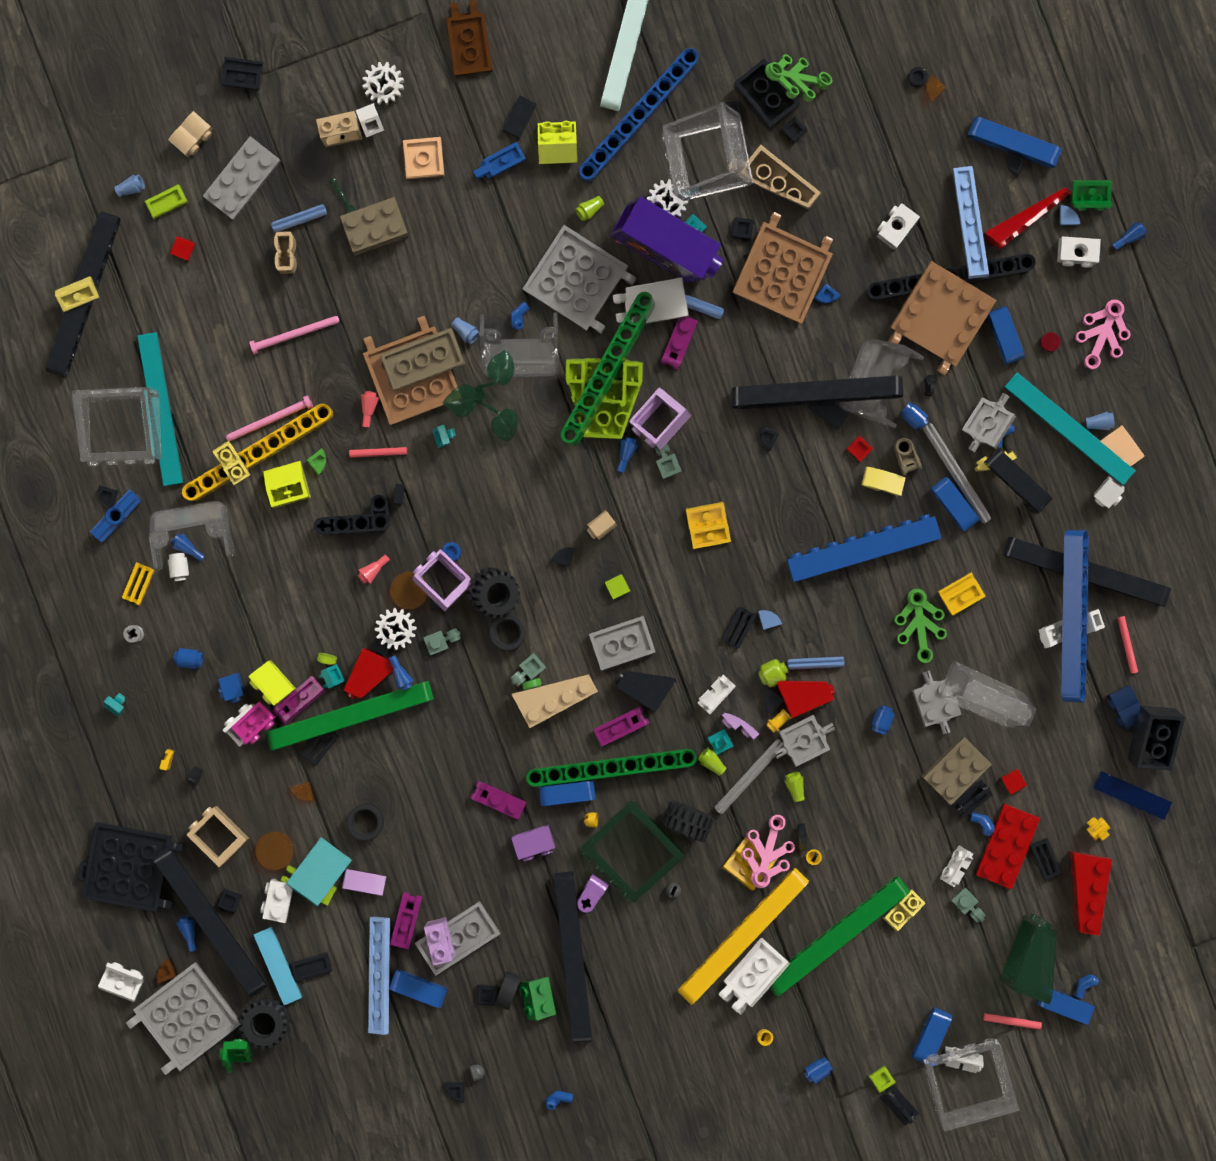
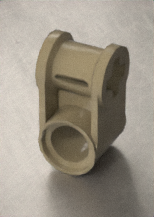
(907, 457)

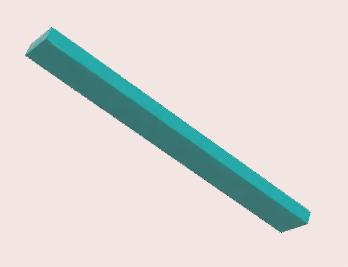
(156, 380)
(1069, 429)

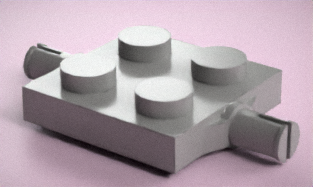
(988, 423)
(933, 708)
(804, 740)

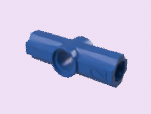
(107, 525)

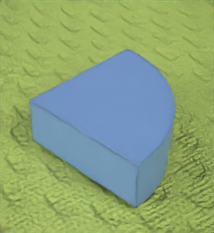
(1068, 216)
(769, 619)

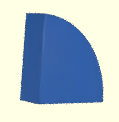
(827, 295)

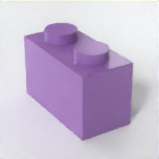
(533, 842)

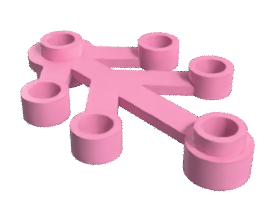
(1104, 331)
(767, 853)

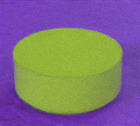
(326, 658)

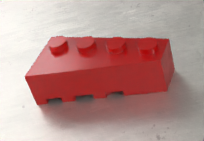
(1090, 887)

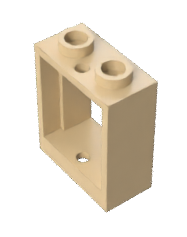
(335, 126)
(207, 814)

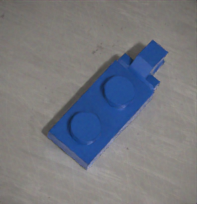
(500, 161)

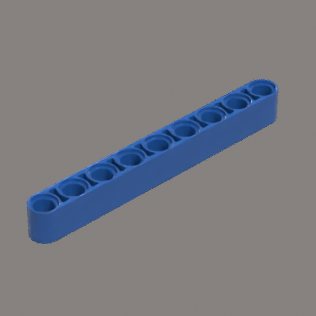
(641, 106)
(1075, 616)

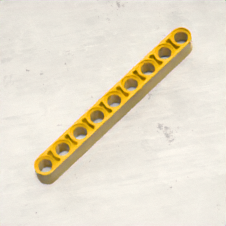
(264, 444)
(743, 936)

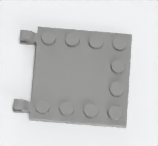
(576, 278)
(186, 1017)

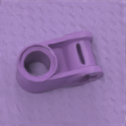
(594, 891)

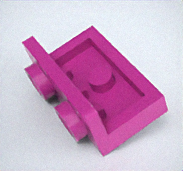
(253, 723)

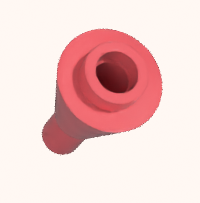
(369, 402)
(370, 571)

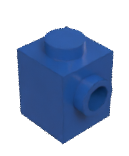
(231, 688)

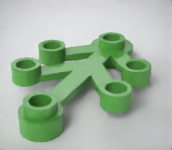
(776, 73)
(920, 622)

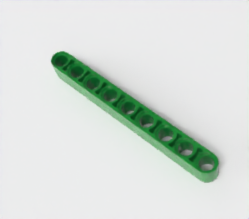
(608, 360)
(349, 715)
(603, 773)
(840, 934)

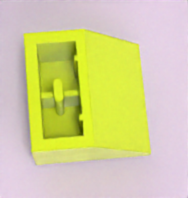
(557, 142)
(286, 484)
(271, 683)

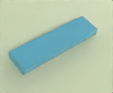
(277, 965)

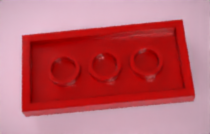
(1007, 846)

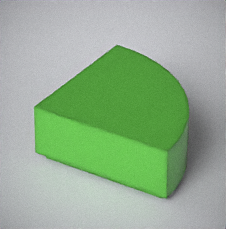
(318, 461)

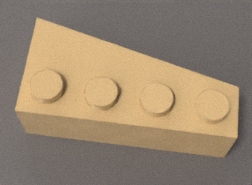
(778, 178)
(547, 700)

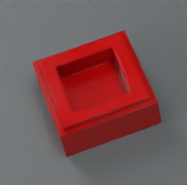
(182, 248)
(859, 449)
(1013, 781)

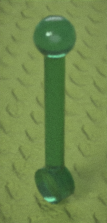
(333, 181)

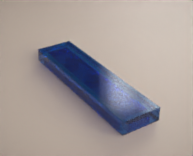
(1132, 795)

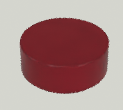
(1050, 342)

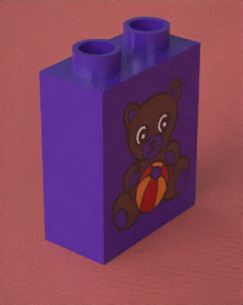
(667, 241)

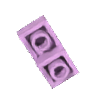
(733, 721)
(363, 882)

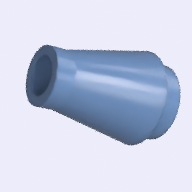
(131, 185)
(465, 330)
(1101, 421)

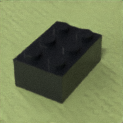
(765, 96)
(1156, 738)

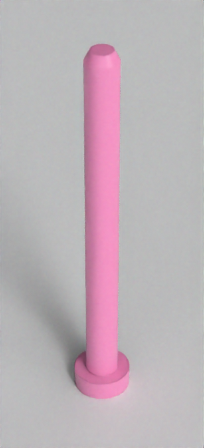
(292, 334)
(271, 418)

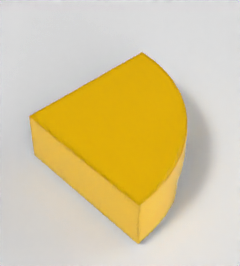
(166, 763)

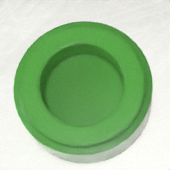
(531, 684)

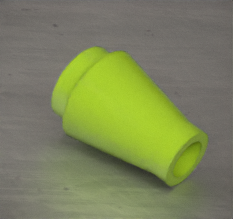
(589, 208)
(711, 761)
(795, 785)

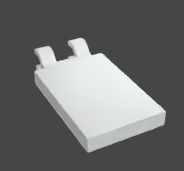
(668, 299)
(753, 975)

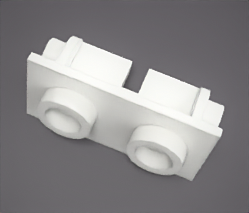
(721, 689)
(952, 873)
(970, 1063)

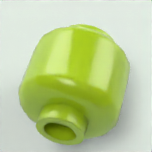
(773, 672)

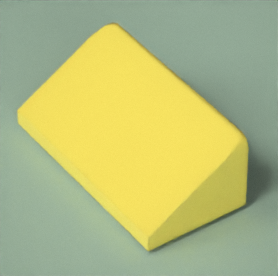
(76, 294)

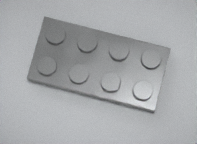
(241, 178)
(468, 932)

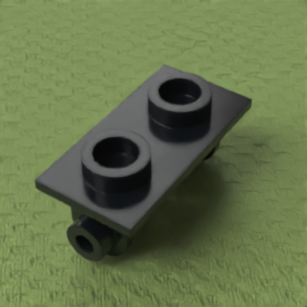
(972, 798)
(899, 1105)

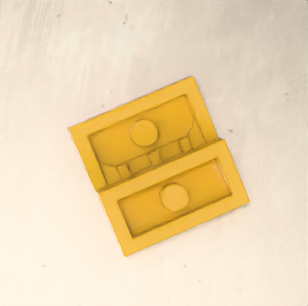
(708, 525)
(740, 868)

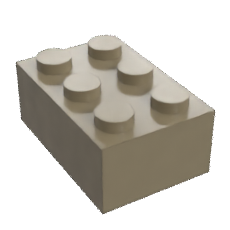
(374, 226)
(956, 770)

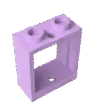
(648, 409)
(453, 568)
(439, 946)

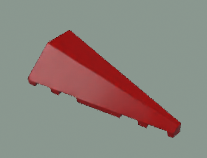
(1009, 229)

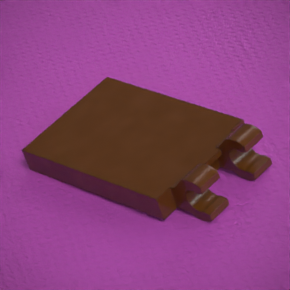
(468, 41)

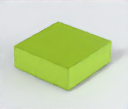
(617, 586)
(882, 1079)

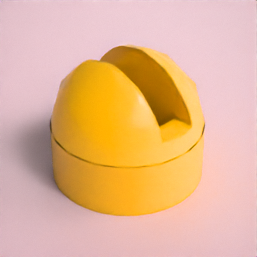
(591, 820)
(810, 855)
(767, 1039)

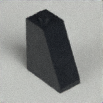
(645, 687)

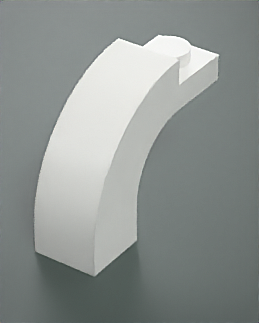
(1052, 634)

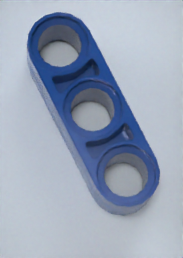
(1005, 335)
(955, 504)
(567, 792)
(418, 988)
(1069, 1007)
(932, 1034)

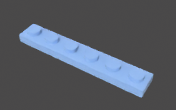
(970, 222)
(379, 975)

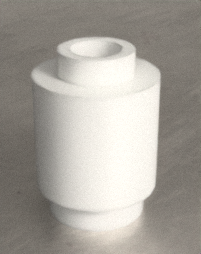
(178, 566)

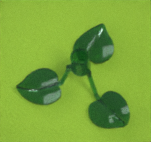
(462, 398)

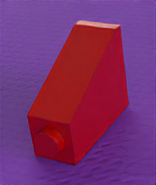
(367, 673)
(805, 695)

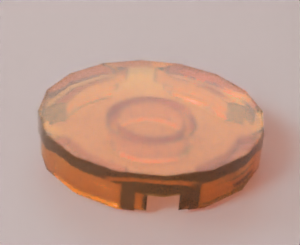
(407, 592)
(274, 850)

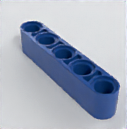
(1015, 142)

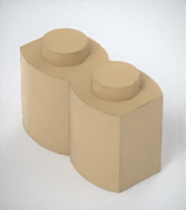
(191, 134)
(284, 258)
(601, 525)

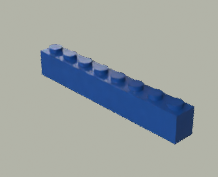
(864, 548)

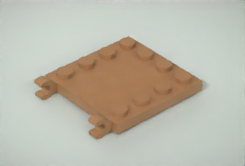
(783, 271)
(942, 315)
(416, 397)

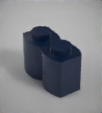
(1125, 706)

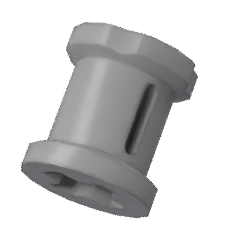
(128, 637)

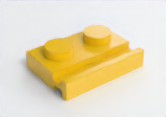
(961, 594)

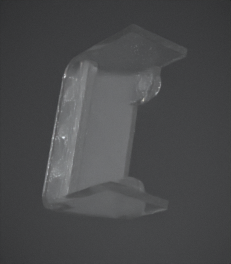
(529, 356)
(877, 359)
(211, 514)

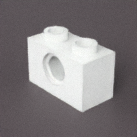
(905, 217)
(1089, 247)

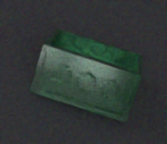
(603, 866)
(1032, 959)

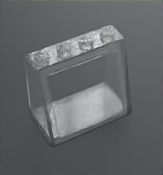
(735, 149)
(151, 419)
(987, 697)
(980, 1111)

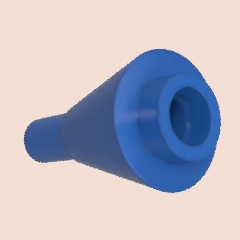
(1134, 233)
(627, 449)
(184, 545)
(402, 678)
(187, 927)

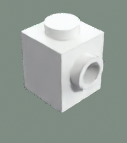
(369, 120)
(1109, 493)

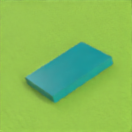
(318, 872)

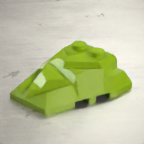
(618, 403)

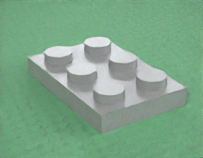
(622, 643)

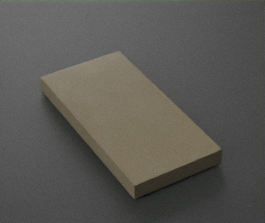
(422, 359)

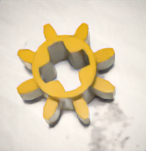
(1098, 828)

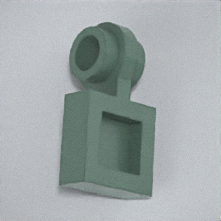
(668, 464)
(437, 642)
(531, 666)
(966, 901)

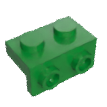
(1091, 194)
(537, 998)
(235, 1052)

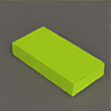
(166, 201)

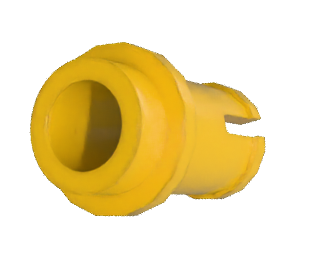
(778, 721)

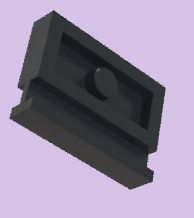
(242, 73)

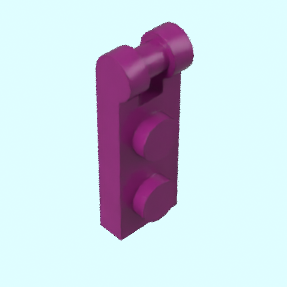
(679, 341)
(298, 700)
(620, 726)
(498, 800)
(406, 921)

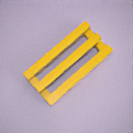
(129, 585)

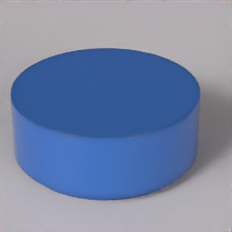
(452, 550)

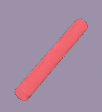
(378, 452)
(1127, 644)
(1012, 1021)

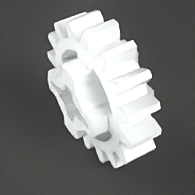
(376, 80)
(674, 201)
(391, 640)

